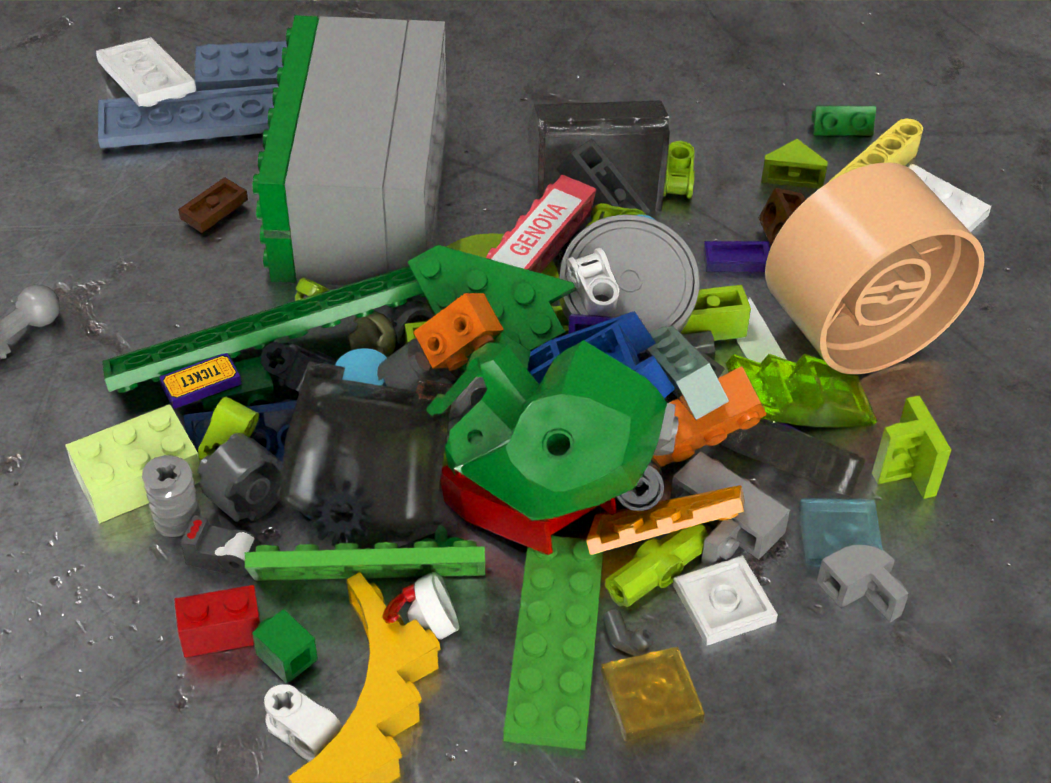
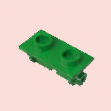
(843, 120)

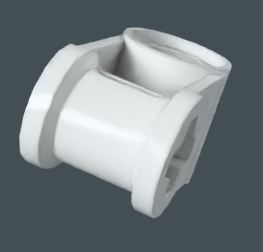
(592, 278)
(299, 721)

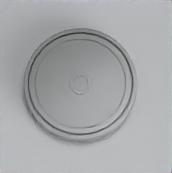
(649, 265)

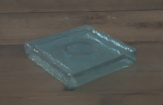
(835, 525)

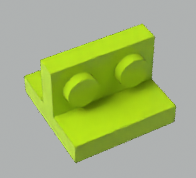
(913, 450)

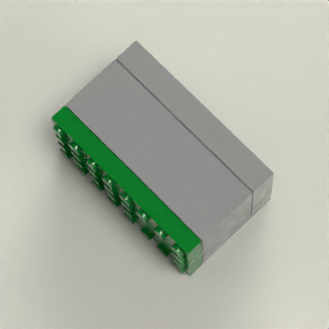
(352, 148)

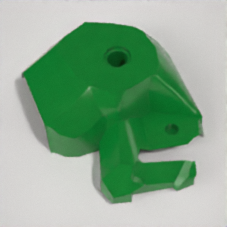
(558, 441)

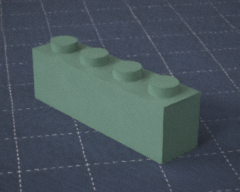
(688, 370)

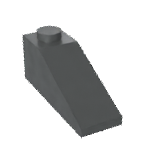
(592, 167)

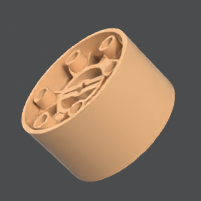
(873, 268)

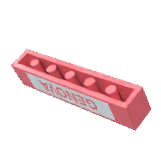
(546, 226)

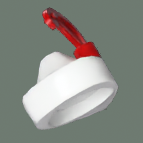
(429, 607)

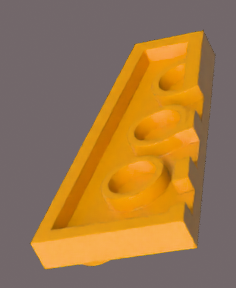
(665, 517)

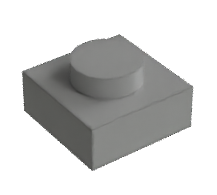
(721, 543)

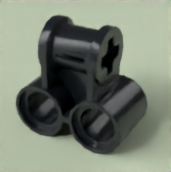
(295, 362)

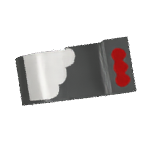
(217, 547)

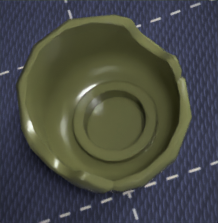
(373, 333)

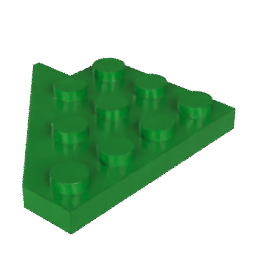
(515, 294)

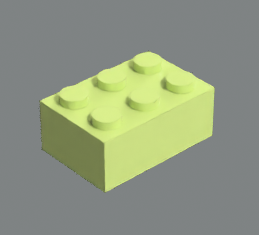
(113, 460)

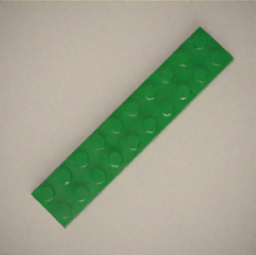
(261, 328)

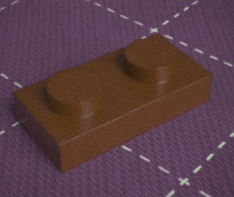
(213, 204)

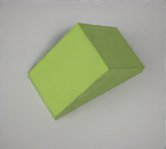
(794, 166)

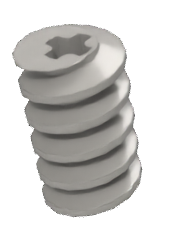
(170, 494)

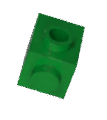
(284, 645)

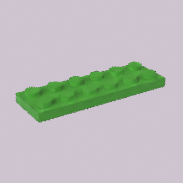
(381, 562)
(554, 646)

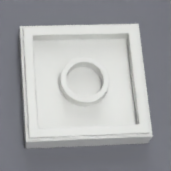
(724, 600)

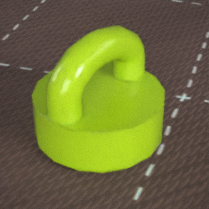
(308, 288)

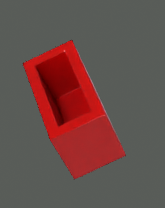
(217, 620)

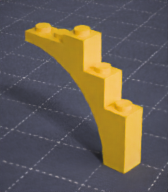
(388, 699)

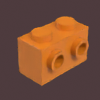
(458, 331)

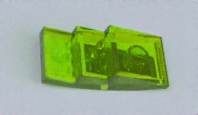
(807, 392)

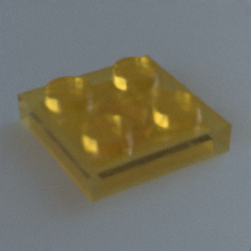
(652, 693)

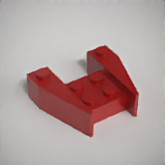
(491, 513)

